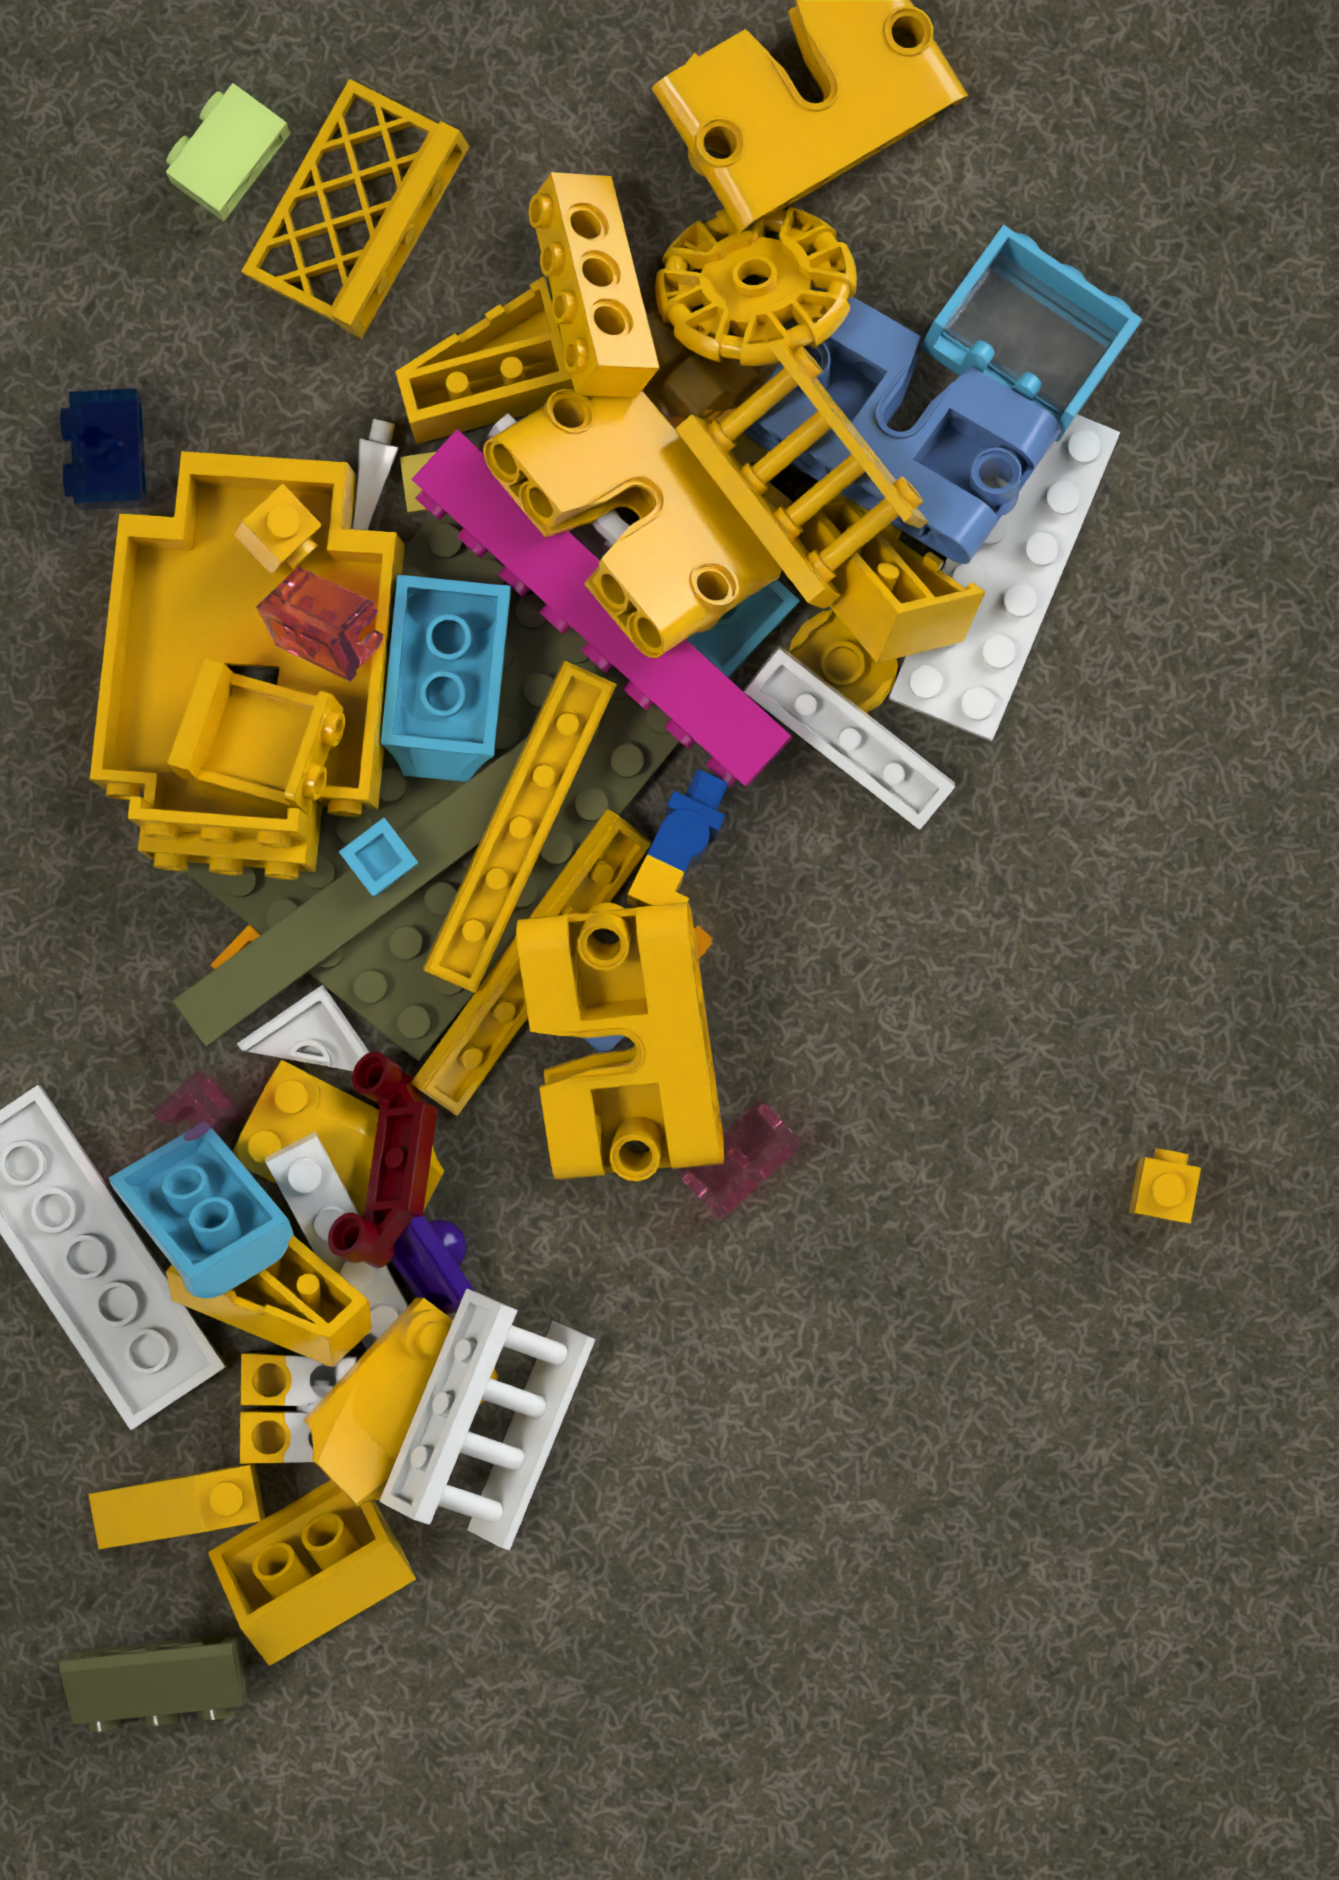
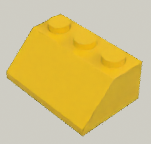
(309, 1569)

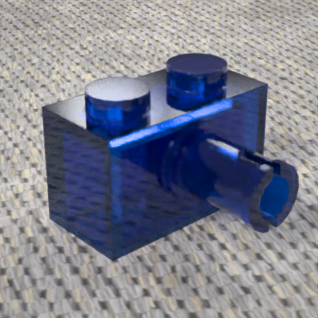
(105, 449)

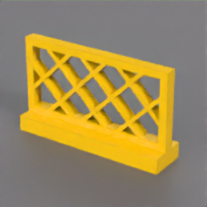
(401, 217)

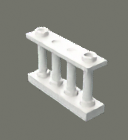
(450, 1404)

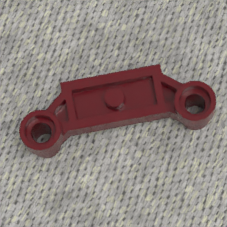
(397, 1166)

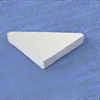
(310, 1033)

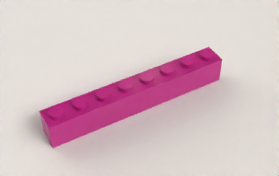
(681, 682)

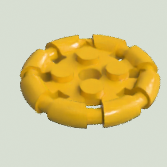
(759, 310)

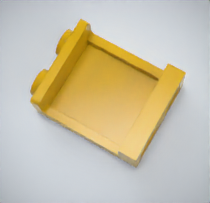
(256, 738)

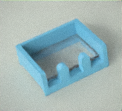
(1032, 326)

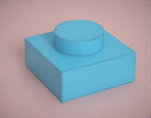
(379, 857)

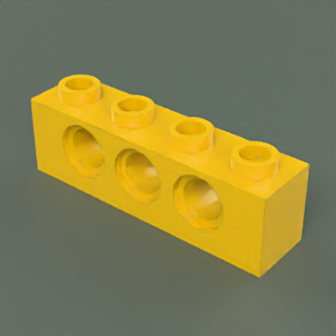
(593, 285)

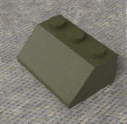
(155, 1681)

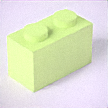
(226, 150)

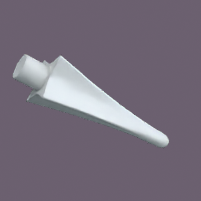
(374, 464)

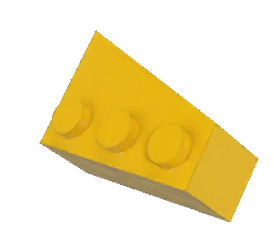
(487, 371)
(890, 592)
(291, 1304)

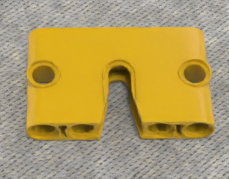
(793, 146)
(686, 553)
(634, 989)

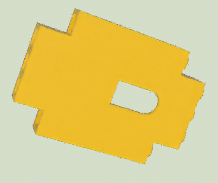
(192, 594)

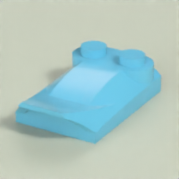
(444, 676)
(204, 1213)

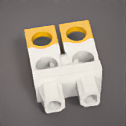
(282, 1382)

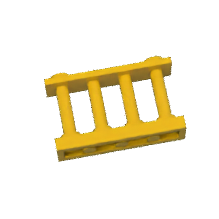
(748, 483)

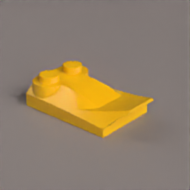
(303, 1104)
(370, 1409)

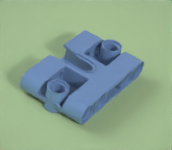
(959, 440)

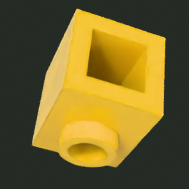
(279, 531)
(1165, 1187)

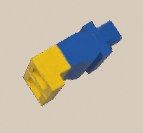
(679, 842)

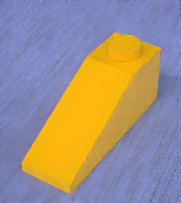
(177, 1506)

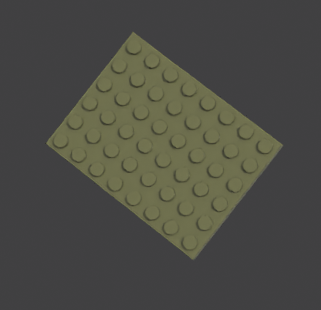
(383, 966)

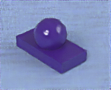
(430, 1261)

